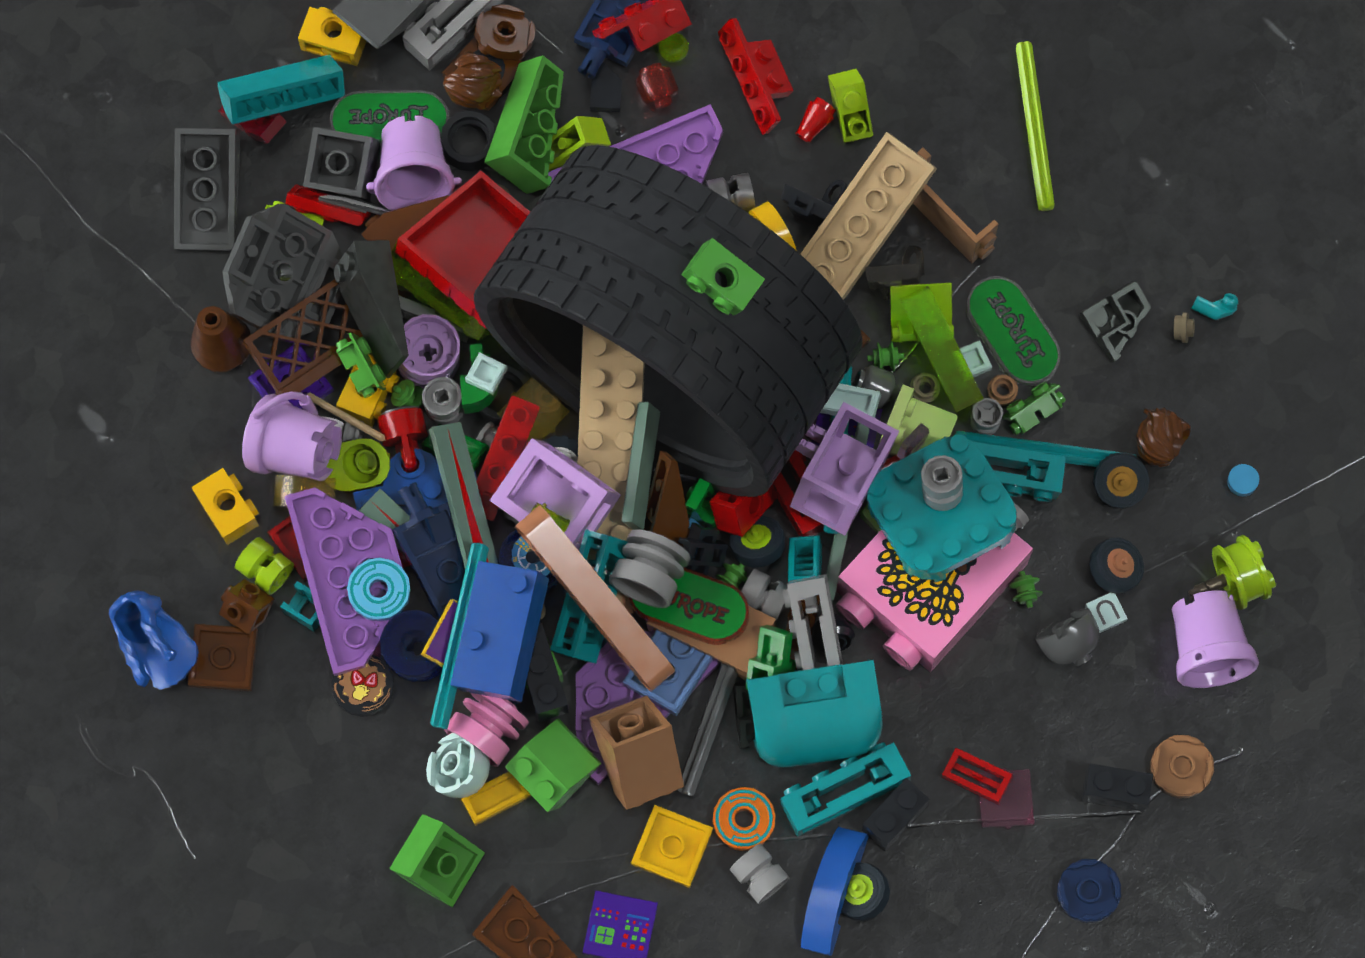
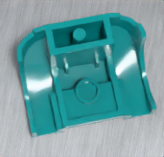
(816, 714)

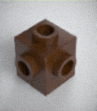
(245, 605)

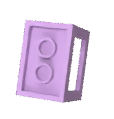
(840, 469)
(552, 478)

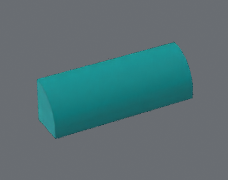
(281, 89)

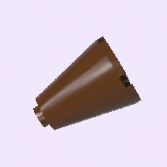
(218, 340)

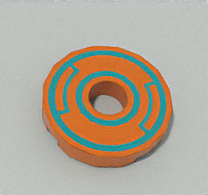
(743, 800)

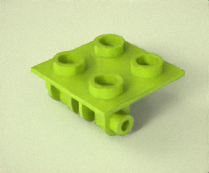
(900, 325)

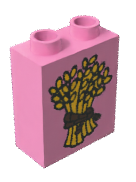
(917, 613)

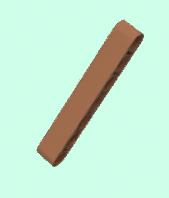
(594, 598)

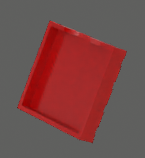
(463, 239)

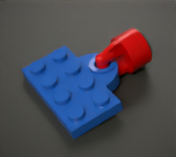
(404, 429)

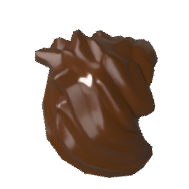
(474, 81)
(1161, 436)

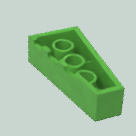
(527, 125)

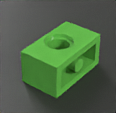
(741, 279)

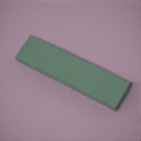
(640, 466)

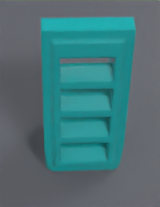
(804, 555)

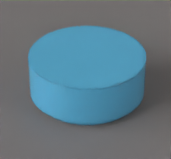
(1243, 480)

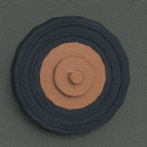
(1116, 565)

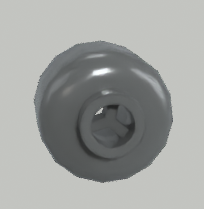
(878, 380)

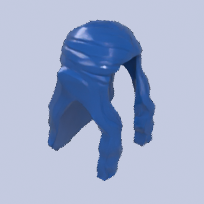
(152, 640)

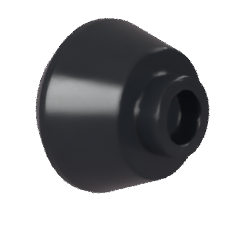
(845, 634)

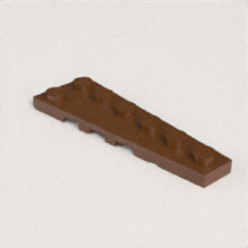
(519, 931)

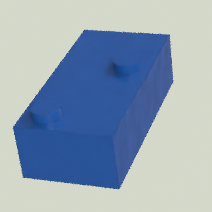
(499, 631)

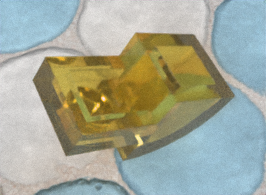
(291, 484)

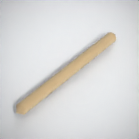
(346, 417)

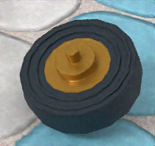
(1121, 480)

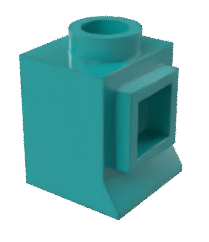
(297, 604)

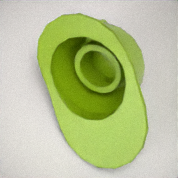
(360, 465)

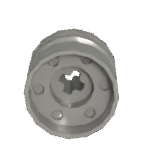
(649, 568)

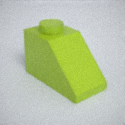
(576, 134)

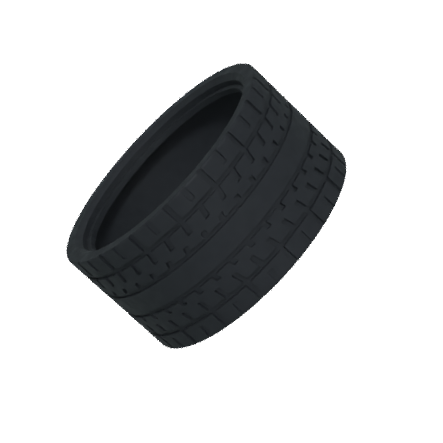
(611, 257)

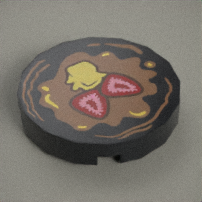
(365, 689)

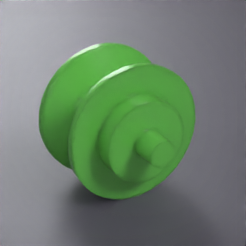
(885, 356)
(407, 394)
(734, 574)
(1025, 589)

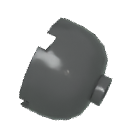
(1070, 639)

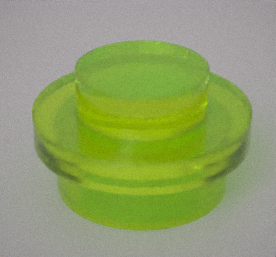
(674, 48)

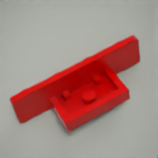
(647, 22)
(758, 73)
(505, 449)

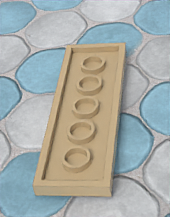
(867, 213)

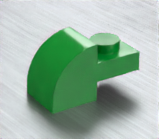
(472, 397)
(698, 503)
(772, 653)

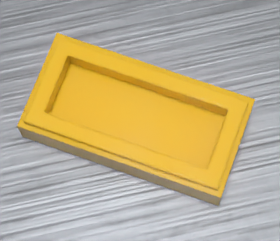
(495, 798)

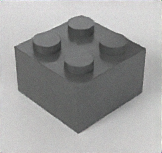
(341, 162)

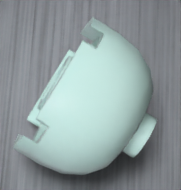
(457, 767)

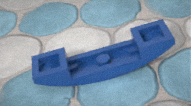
(830, 890)

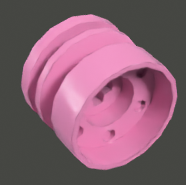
(487, 725)

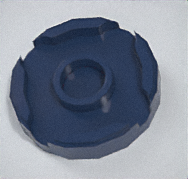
(1089, 891)

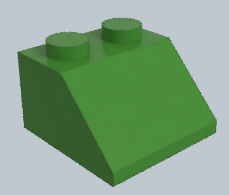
(553, 765)
(437, 860)

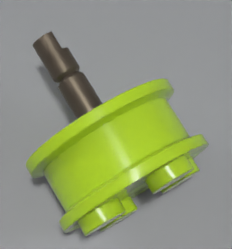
(1239, 573)

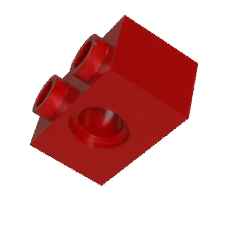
(739, 513)

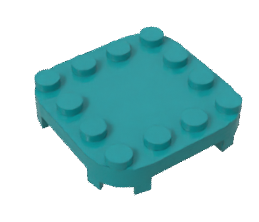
(934, 540)

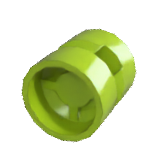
(256, 558)

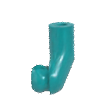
(1217, 309)

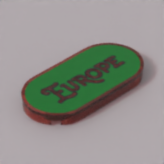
(701, 609)

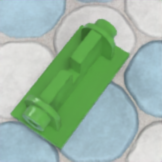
(368, 374)
(1042, 399)

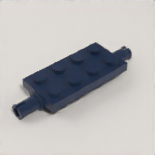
(615, 47)
(431, 549)

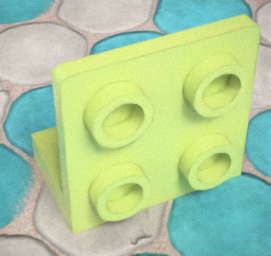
(911, 412)

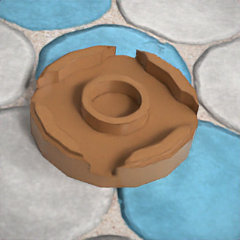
(1182, 766)

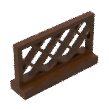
(321, 364)

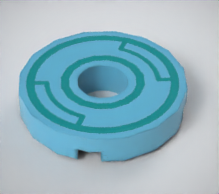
(378, 571)

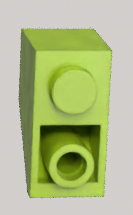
(851, 105)

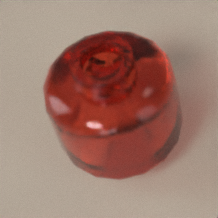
(657, 85)

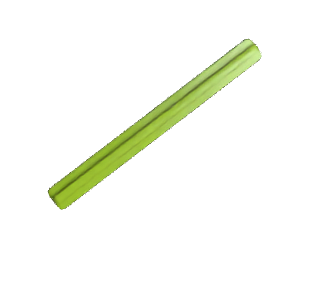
(1035, 126)

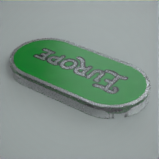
(371, 110)
(1013, 330)

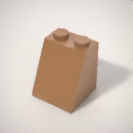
(638, 752)

